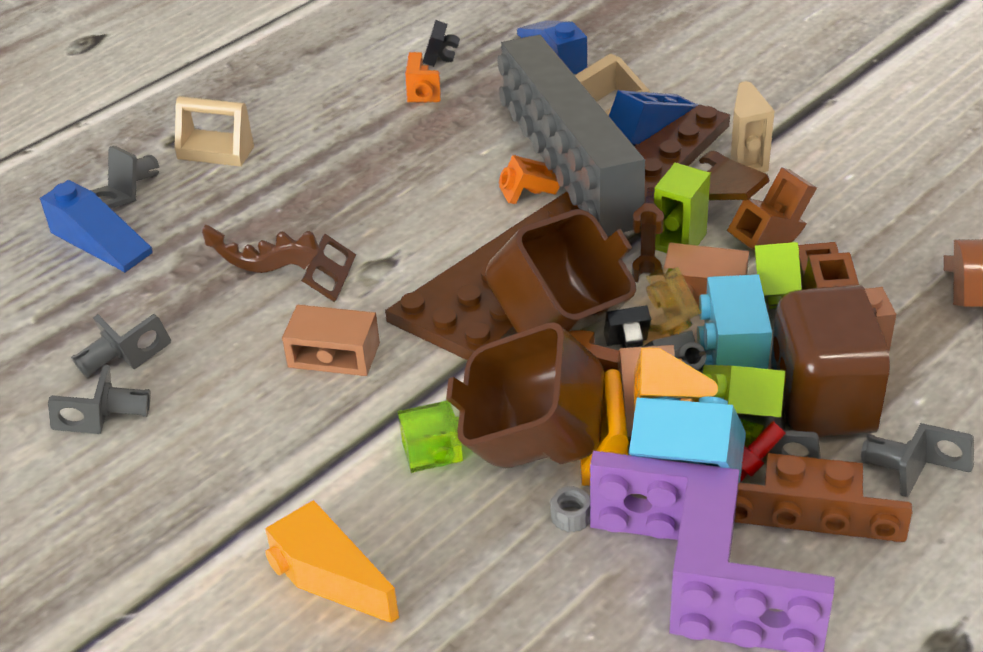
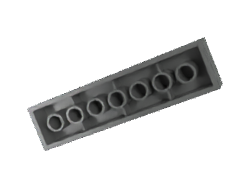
(572, 133)

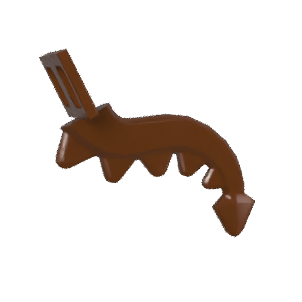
(287, 251)

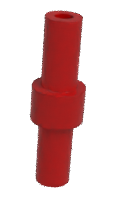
(759, 449)

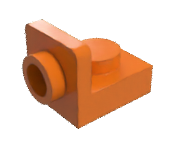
(421, 83)
(526, 174)

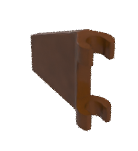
(732, 179)
(650, 222)

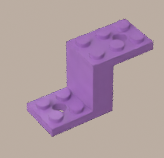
(708, 591)

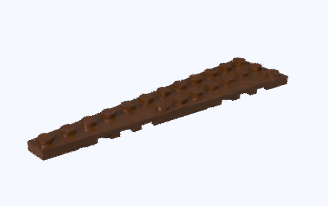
(458, 305)

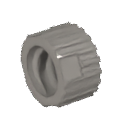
(570, 497)

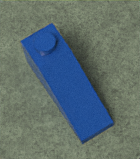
(564, 39)
(646, 113)
(92, 226)

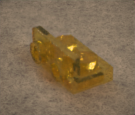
(672, 294)

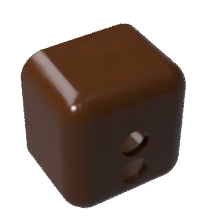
(831, 361)

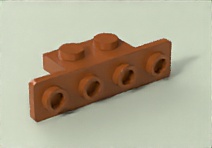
(821, 499)

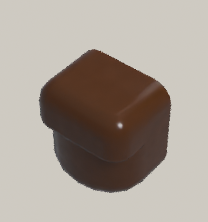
(561, 273)
(530, 399)

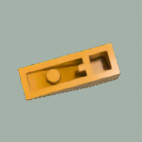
(328, 563)

